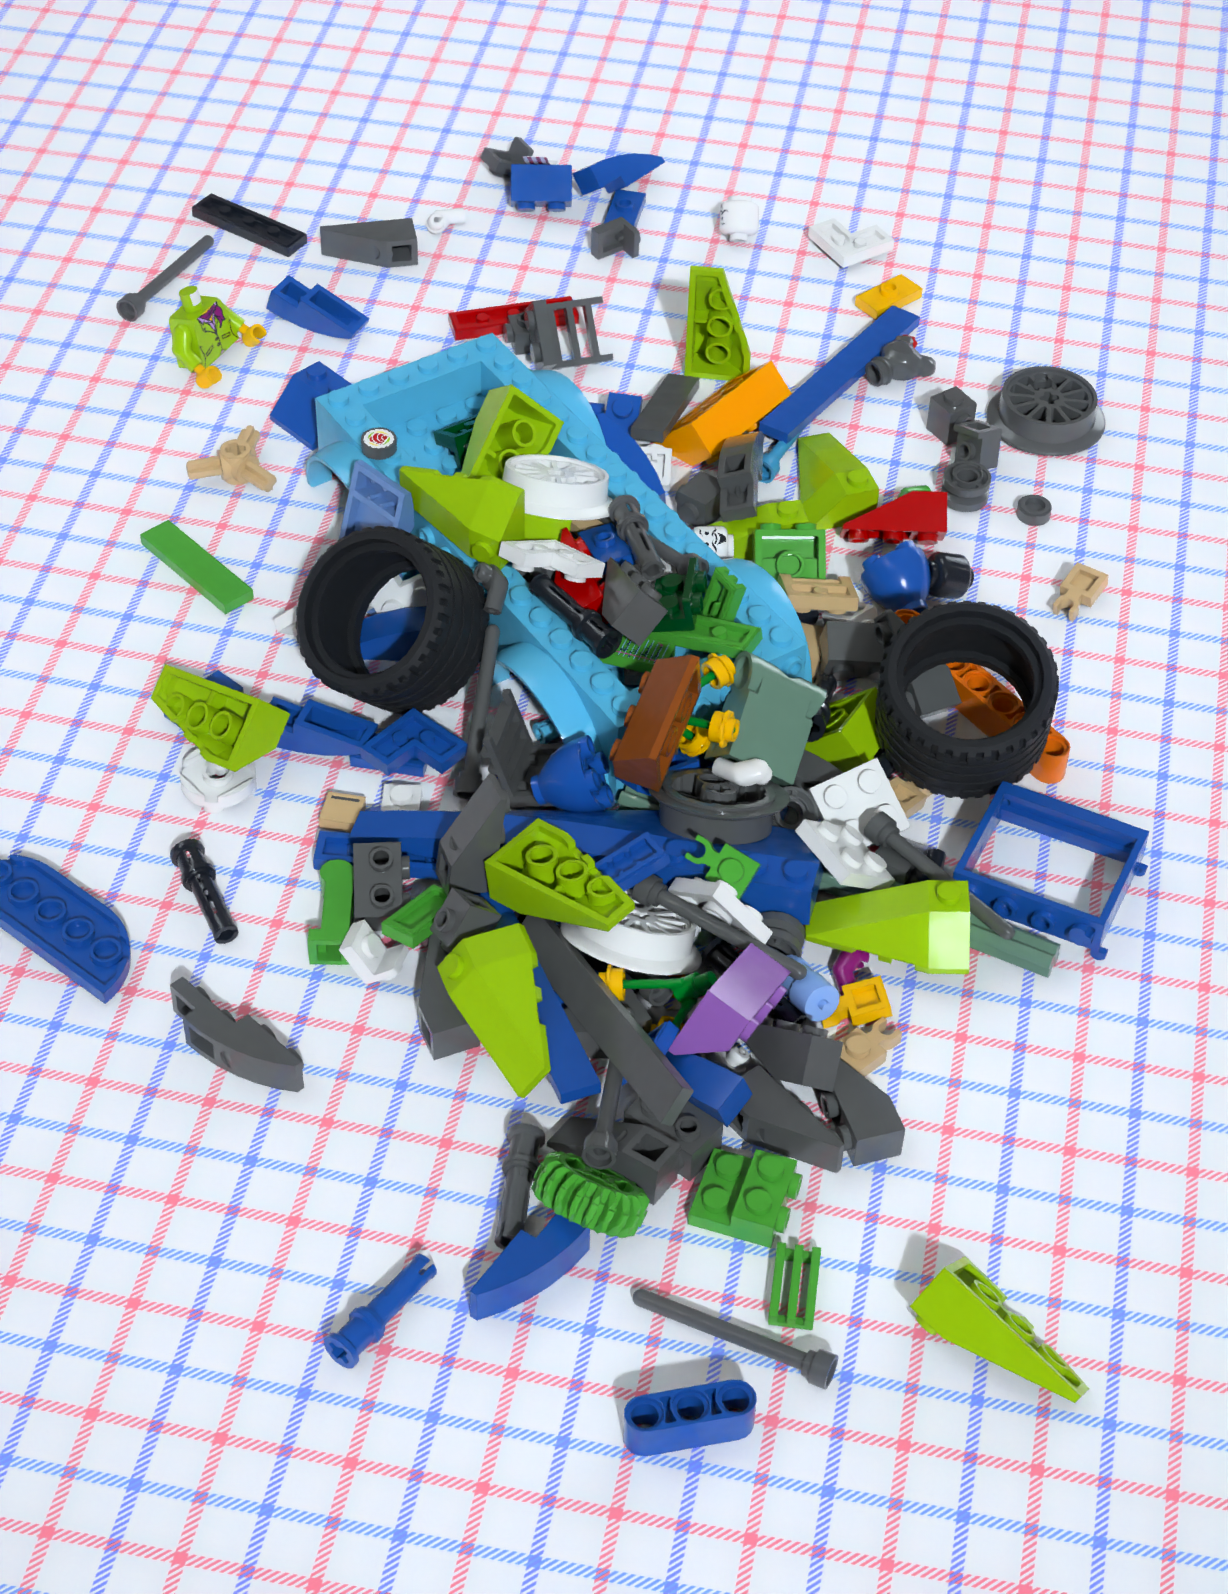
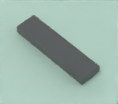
(665, 408)

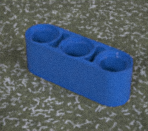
(705, 1402)

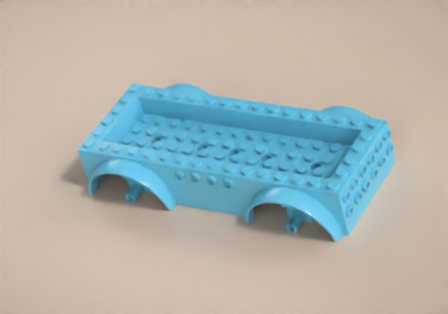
(534, 642)

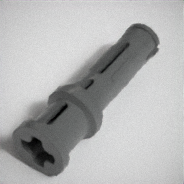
(633, 528)
(519, 1171)

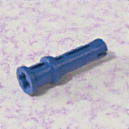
(368, 1323)

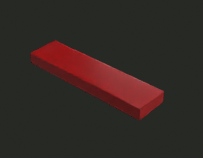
(488, 320)

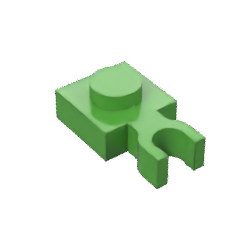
(728, 865)

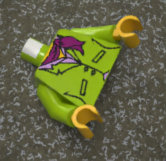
(204, 331)

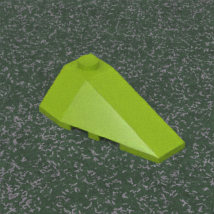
(508, 427)
(469, 510)
(784, 513)
(220, 721)
(553, 880)
(969, 1313)

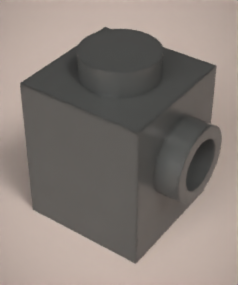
(949, 409)
(699, 500)
(463, 917)

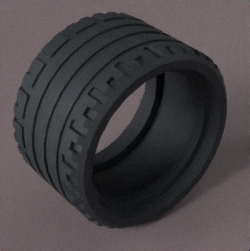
(337, 600)
(965, 635)

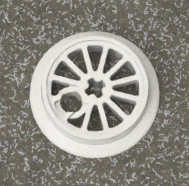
(560, 486)
(644, 941)

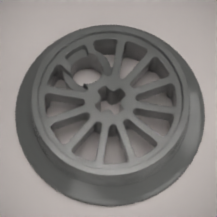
(1047, 412)
(721, 811)

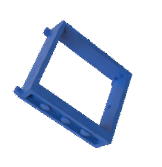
(1067, 824)

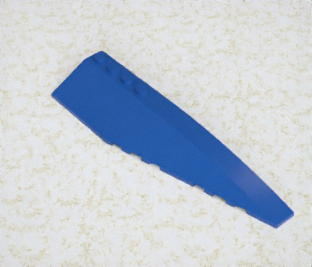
(783, 884)

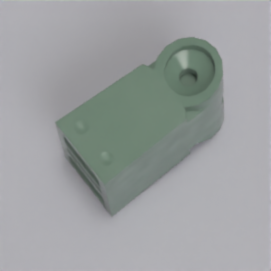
(772, 717)

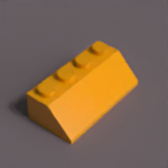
(726, 414)

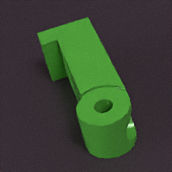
(337, 913)

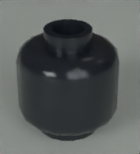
(949, 575)

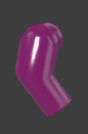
(845, 965)

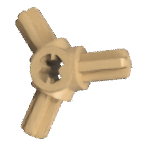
(235, 463)

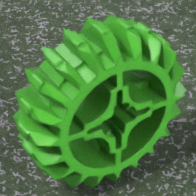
(590, 1195)

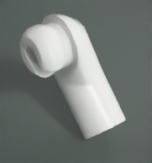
(744, 772)

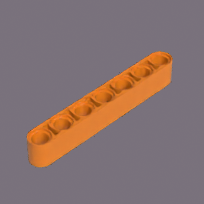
(997, 709)

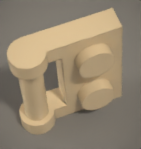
(820, 594)

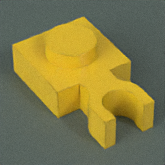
(862, 1002)

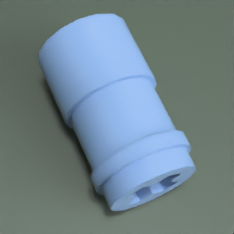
(813, 994)

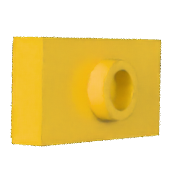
(894, 292)

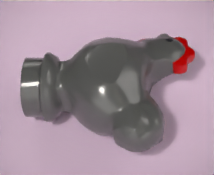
(899, 362)

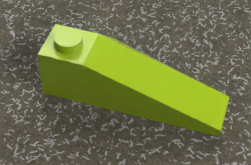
(714, 330)
(833, 482)
(908, 923)
(497, 995)

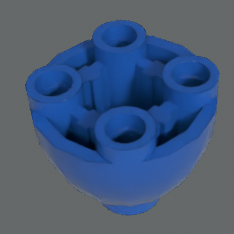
(898, 578)
(574, 778)

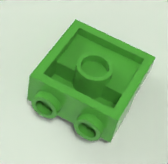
(790, 551)
(746, 1195)

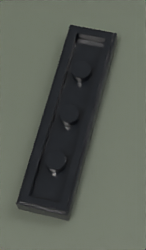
(249, 225)

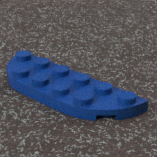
(64, 925)

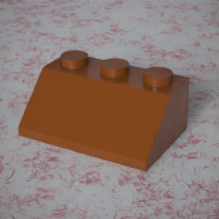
(657, 721)

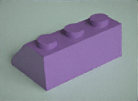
(734, 1004)

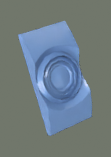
(376, 502)

